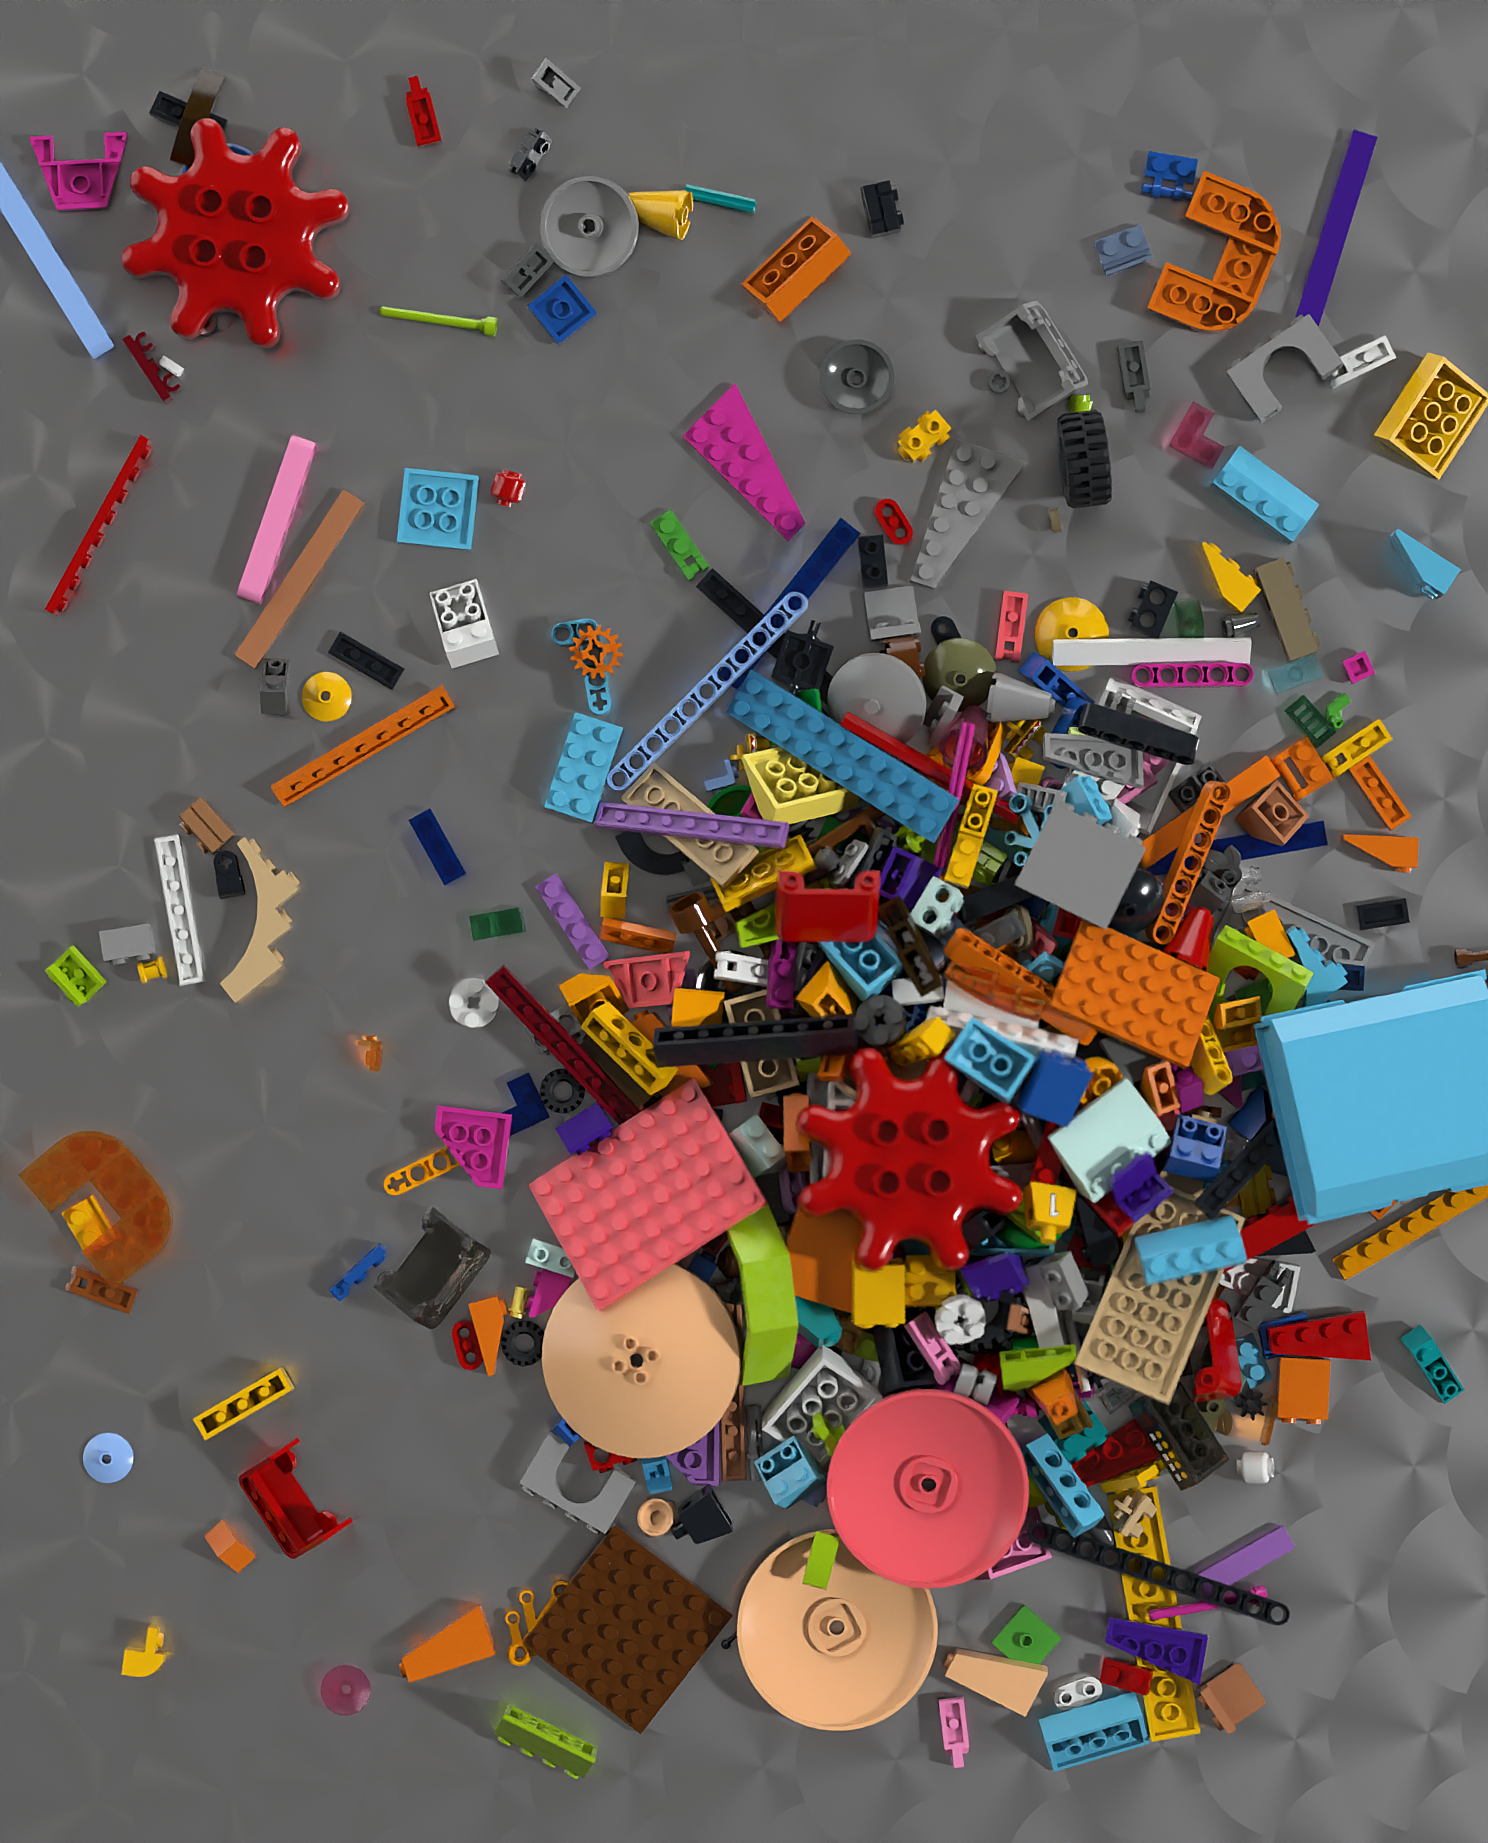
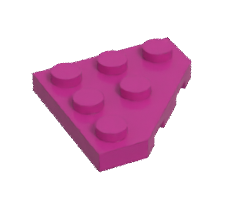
(477, 1142)

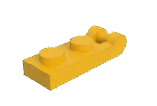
(1357, 747)

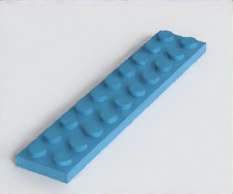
(843, 756)

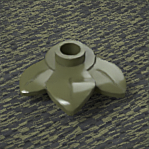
(1217, 1419)

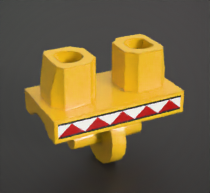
(1021, 734)
(753, 744)

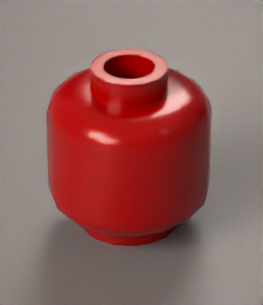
(507, 487)

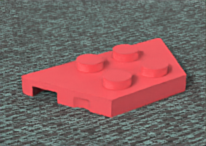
(649, 978)

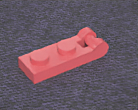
(1011, 625)

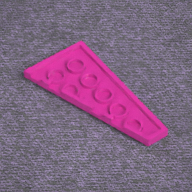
(738, 452)

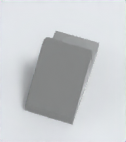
(555, 83)

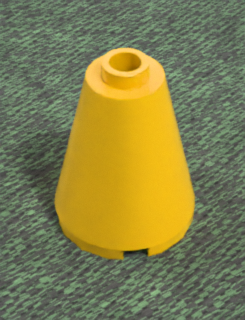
(664, 211)

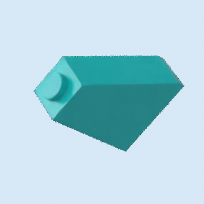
(817, 1322)

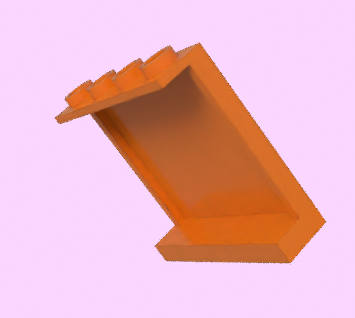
(822, 1257)

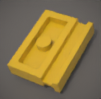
(87, 1221)

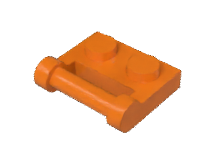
(1307, 763)

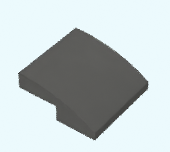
(1129, 1059)

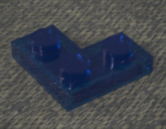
(529, 1106)

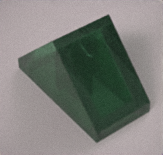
(1189, 619)

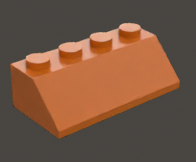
(796, 268)

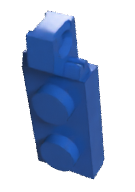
(357, 1272)

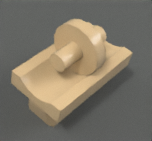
(1130, 1512)

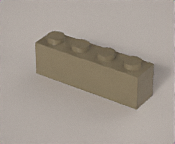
(1286, 609)

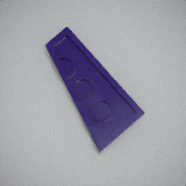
(1165, 1647)

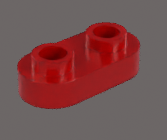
(893, 522)
(466, 1345)

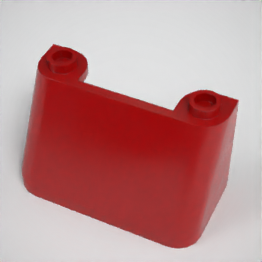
(826, 913)
(1224, 1378)

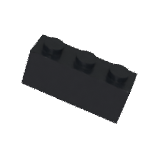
(900, 1359)

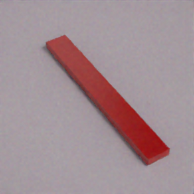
(917, 760)

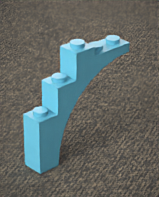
(1326, 976)

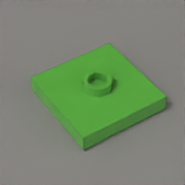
(1026, 1637)

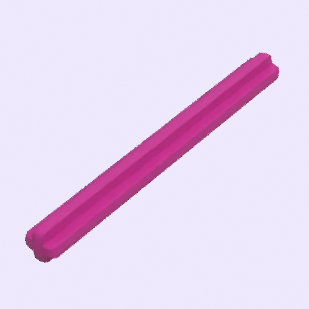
(955, 789)

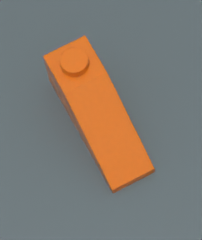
(1389, 850)
(488, 1324)

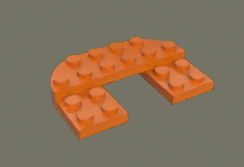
(1242, 269)

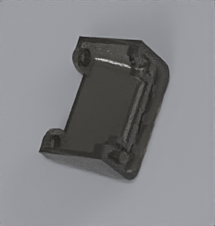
(434, 1271)

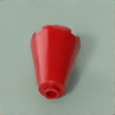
(1193, 939)

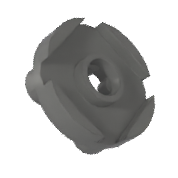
(894, 1018)

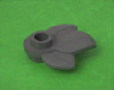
(1223, 863)

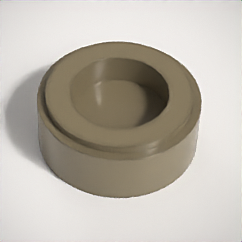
(1055, 520)

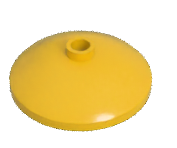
(1066, 615)

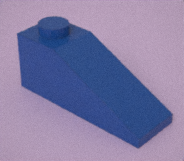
(1052, 680)

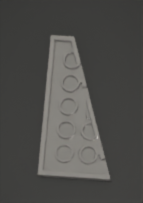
(965, 498)
(1329, 939)

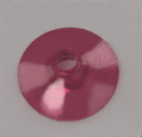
(341, 1702)

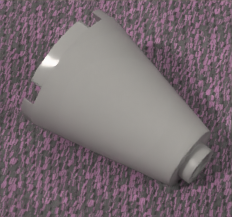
(1017, 701)

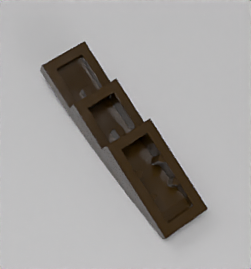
(910, 946)

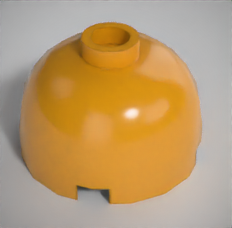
(1103, 1078)

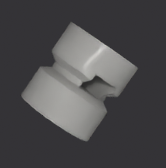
(975, 1384)

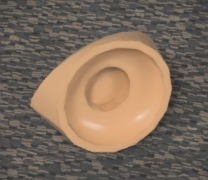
(656, 1517)

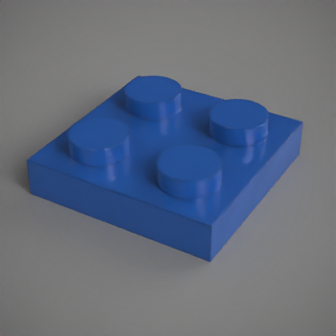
(562, 309)

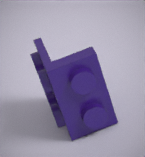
(1139, 1187)

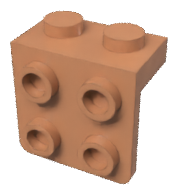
(1230, 1697)

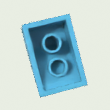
(1426, 567)
(864, 965)
(990, 1060)

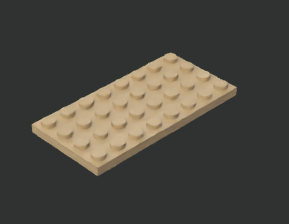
(1144, 1331)

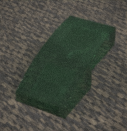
(497, 924)

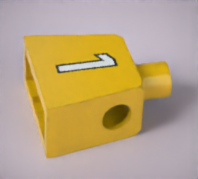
(1048, 1209)

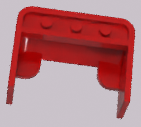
(285, 1505)

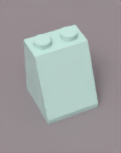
(756, 1145)

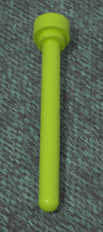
(485, 325)

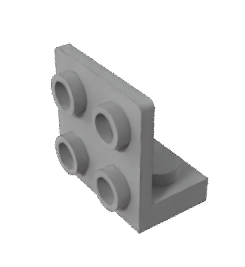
(891, 613)

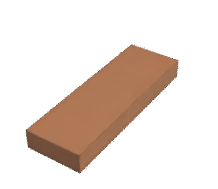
(1020, 1320)

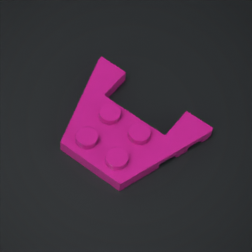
(80, 182)

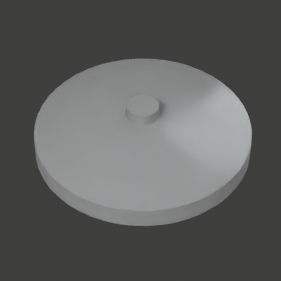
(589, 226)
(879, 692)

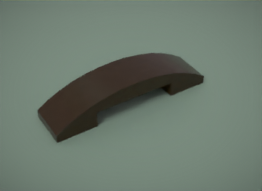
(199, 106)

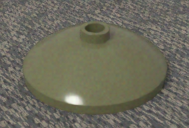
(955, 658)

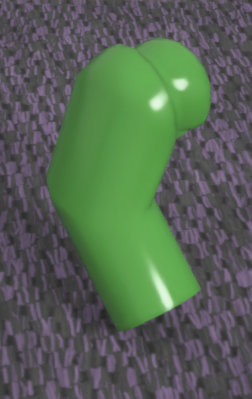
(1334, 711)

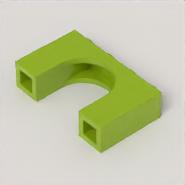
(1287, 977)

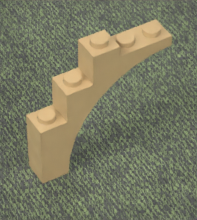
(272, 892)

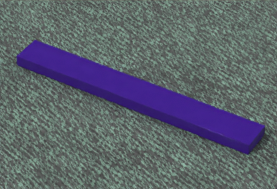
(1336, 225)

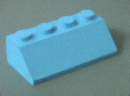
(1264, 495)
(1190, 1250)
(1094, 1731)

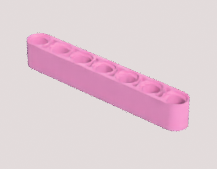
(276, 519)

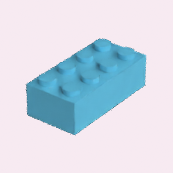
(583, 767)

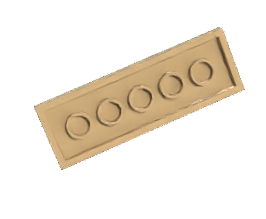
(718, 859)

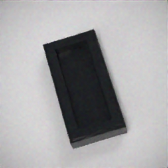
(1382, 914)

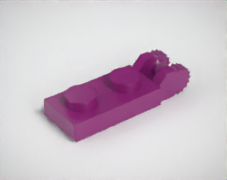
(781, 976)

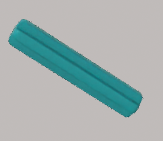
(722, 199)

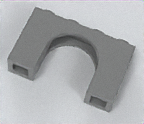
(1302, 337)
(596, 1512)

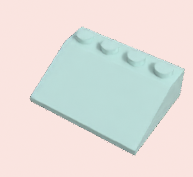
(1107, 1138)

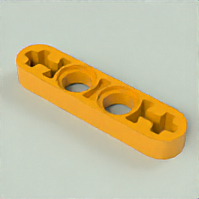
(429, 1169)

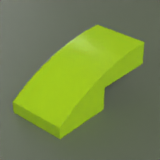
(821, 1560)

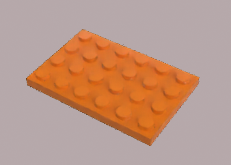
(1134, 993)

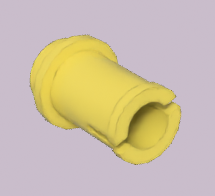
(519, 1303)

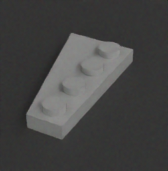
(1095, 757)

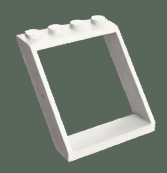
(1162, 711)

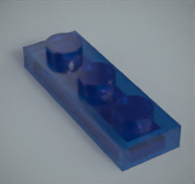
(437, 847)

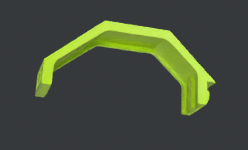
(766, 1296)

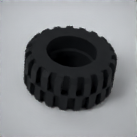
(1084, 459)
(995, 1331)

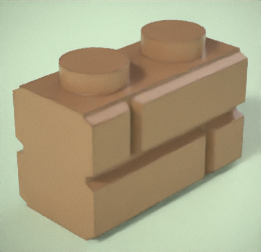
(206, 826)

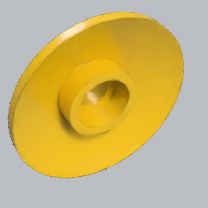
(339, 696)

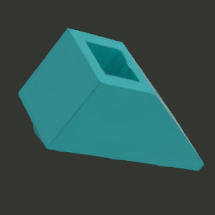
(1432, 1363)

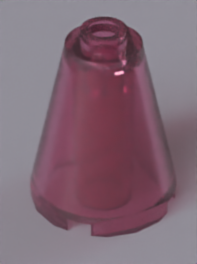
(979, 746)

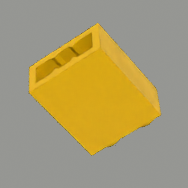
(879, 1295)

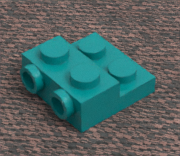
(1074, 1445)

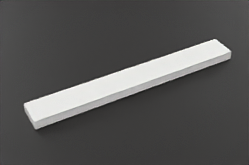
(1150, 651)

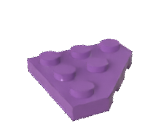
(700, 1460)

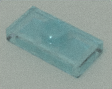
(1295, 674)

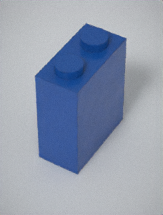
(1054, 1087)

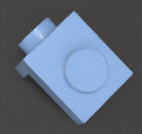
(720, 783)

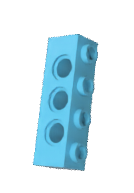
(1061, 1486)

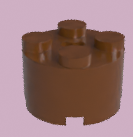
(905, 649)

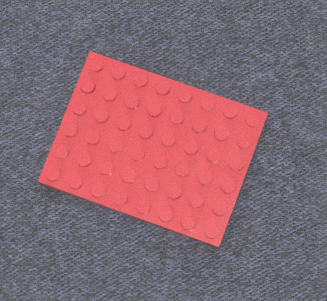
(647, 1194)

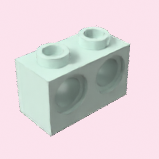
(930, 905)
(549, 1257)

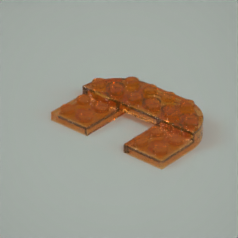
(126, 1187)

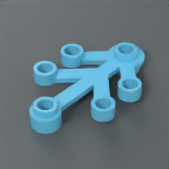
(1034, 831)

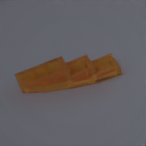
(986, 987)

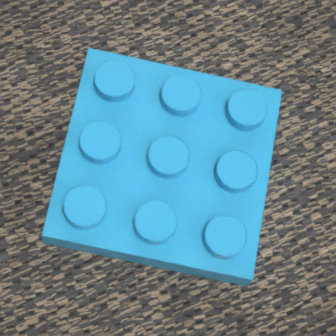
(438, 509)

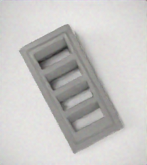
(1039, 792)

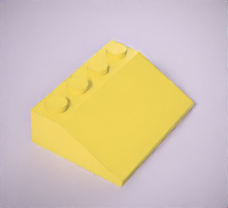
(792, 789)

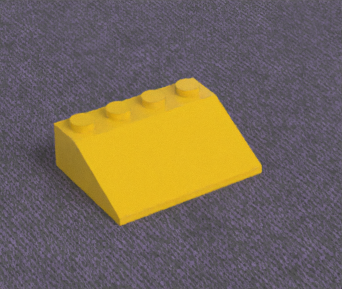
(1433, 415)

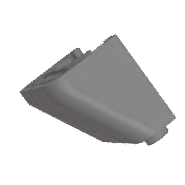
(1033, 358)

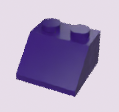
(996, 1276)

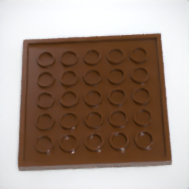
(627, 1628)

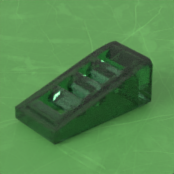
(1316, 742)

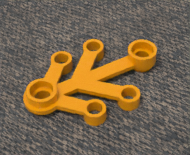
(531, 1622)

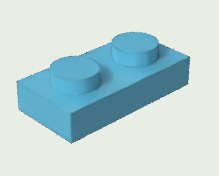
(1252, 1361)

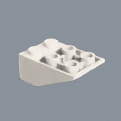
(463, 623)

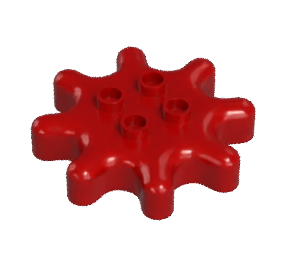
(235, 233)
(908, 1160)

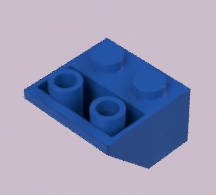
(1195, 1149)

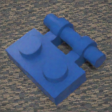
(1173, 169)

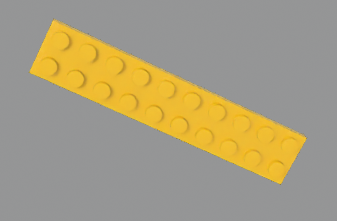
(1171, 1700)

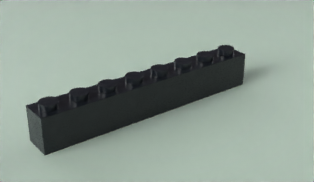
(755, 1041)

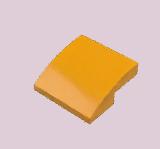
(1235, 1023)

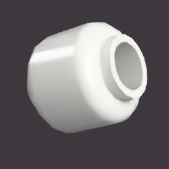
(1255, 1467)

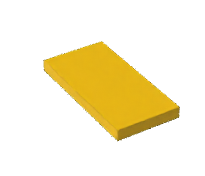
(762, 873)

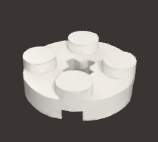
(471, 1017)
(960, 1332)

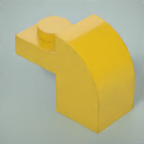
(143, 1662)

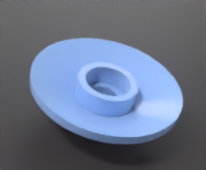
(120, 1454)

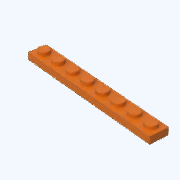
(362, 746)

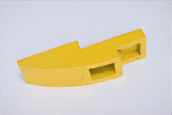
(971, 836)

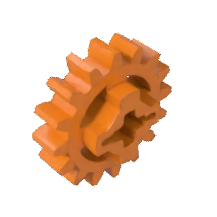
(607, 648)

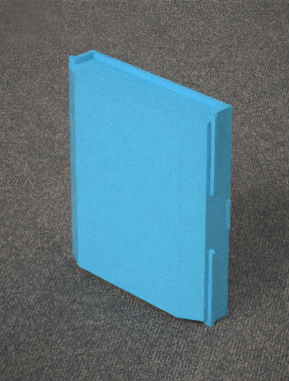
(1381, 1095)

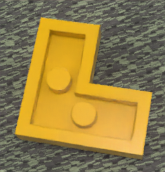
(1135, 1478)

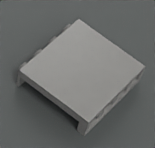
(1081, 864)

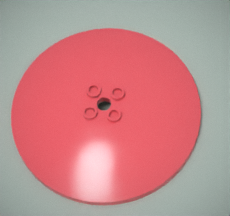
(921, 1533)

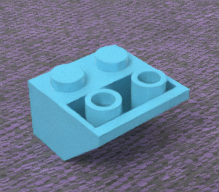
(790, 1472)

